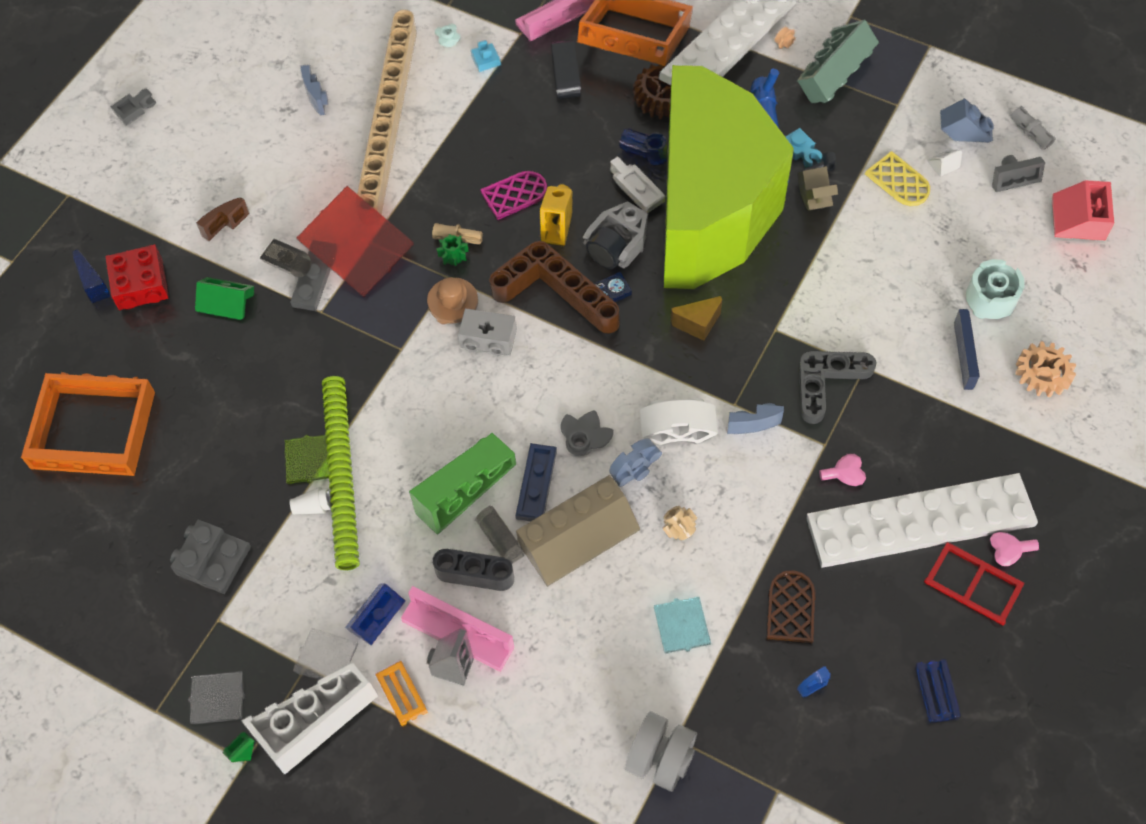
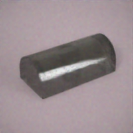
(287, 258)
(499, 534)

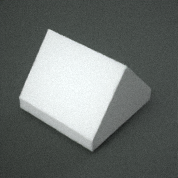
(946, 161)

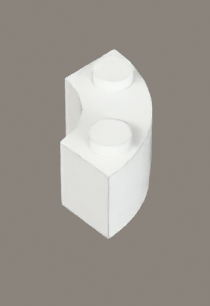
(678, 421)

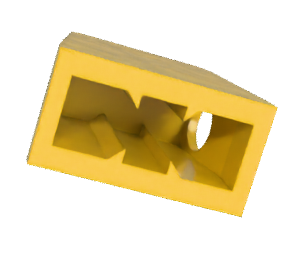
(556, 203)

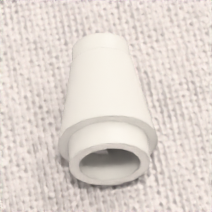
(312, 502)

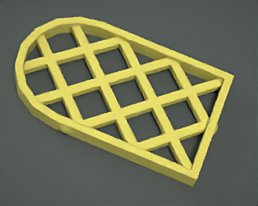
(901, 163)

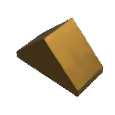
(697, 317)

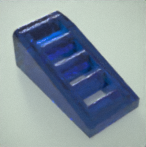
(91, 281)

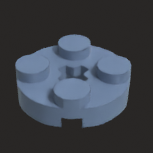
(636, 463)

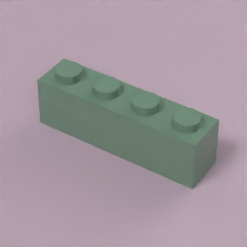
(838, 59)

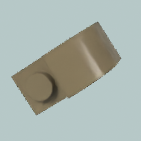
(815, 188)

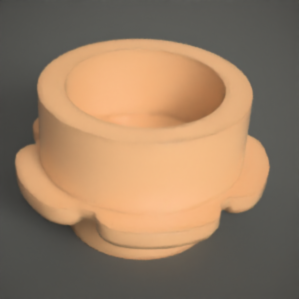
(785, 37)

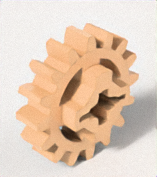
(1045, 369)

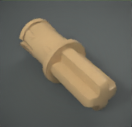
(441, 231)

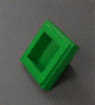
(240, 748)

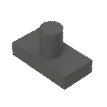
(1017, 174)

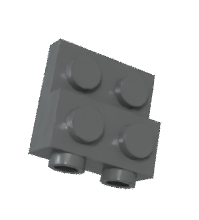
(209, 556)

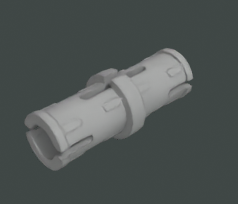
(1032, 127)

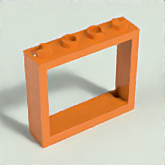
(631, 44)
(87, 462)

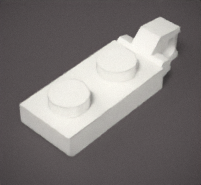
(636, 185)

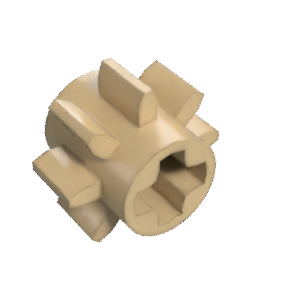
(679, 523)

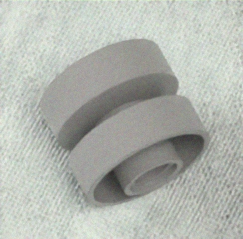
(669, 754)

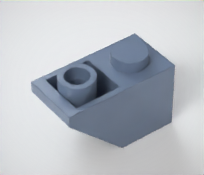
(966, 123)

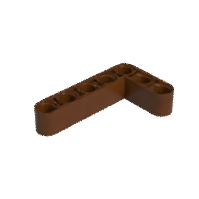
(543, 262)

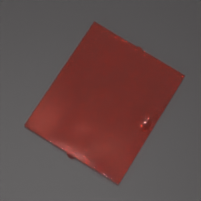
(355, 241)

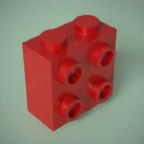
(137, 277)

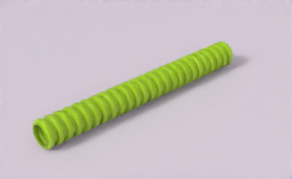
(340, 474)

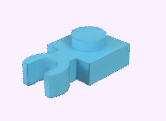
(803, 148)

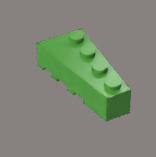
(461, 482)

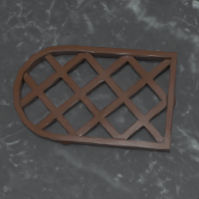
(809, 638)

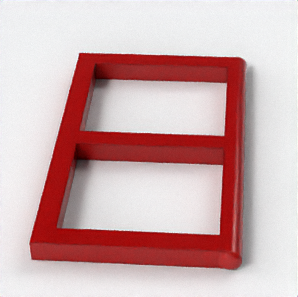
(983, 566)

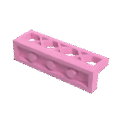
(551, 16)
(441, 619)

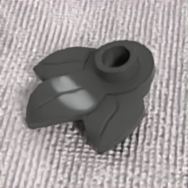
(585, 430)

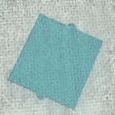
(682, 625)

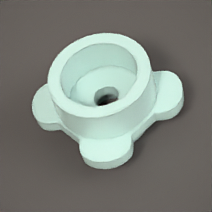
(447, 35)

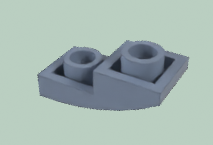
(313, 89)
(765, 417)

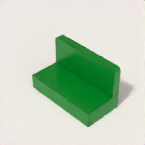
(222, 297)

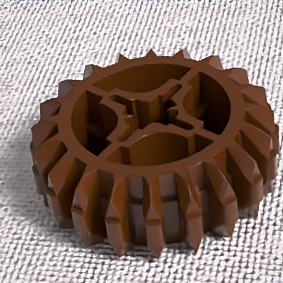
(652, 93)

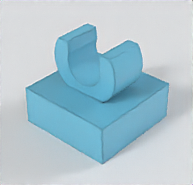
(485, 56)

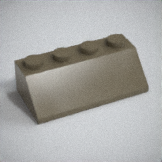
(577, 530)

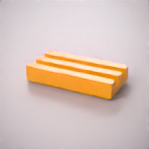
(412, 714)

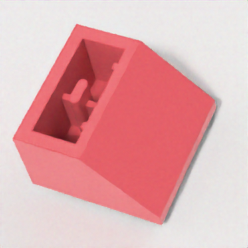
(1083, 211)

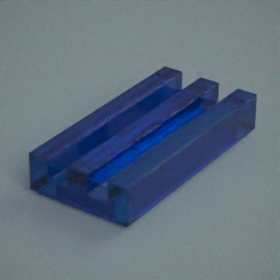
(948, 686)

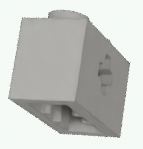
(487, 332)

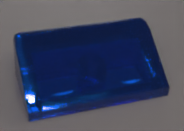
(375, 613)

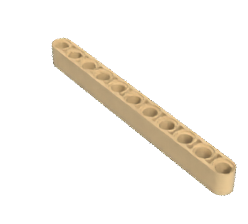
(388, 110)

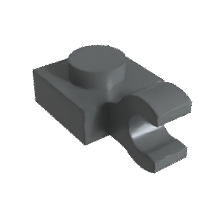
(131, 107)

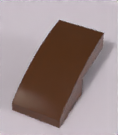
(227, 214)

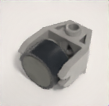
(608, 236)

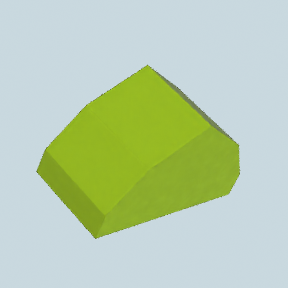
(722, 176)

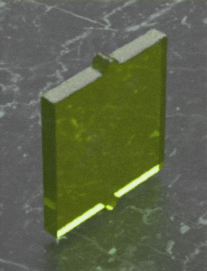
(306, 459)

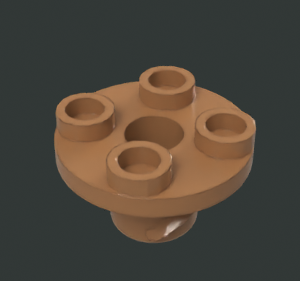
(450, 298)

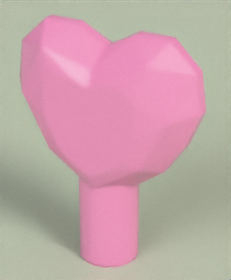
(846, 470)
(1010, 548)

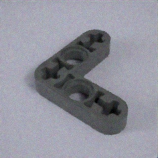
(818, 374)

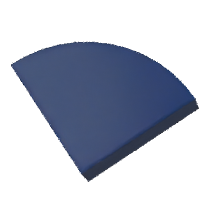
(814, 682)

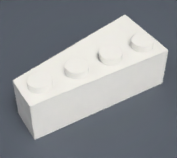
(310, 716)

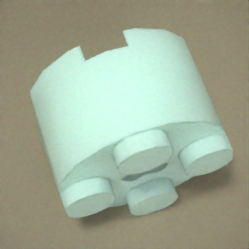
(994, 289)

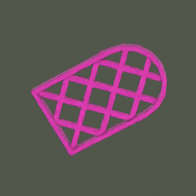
(512, 179)

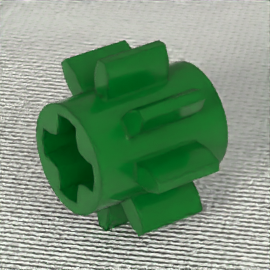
(452, 250)

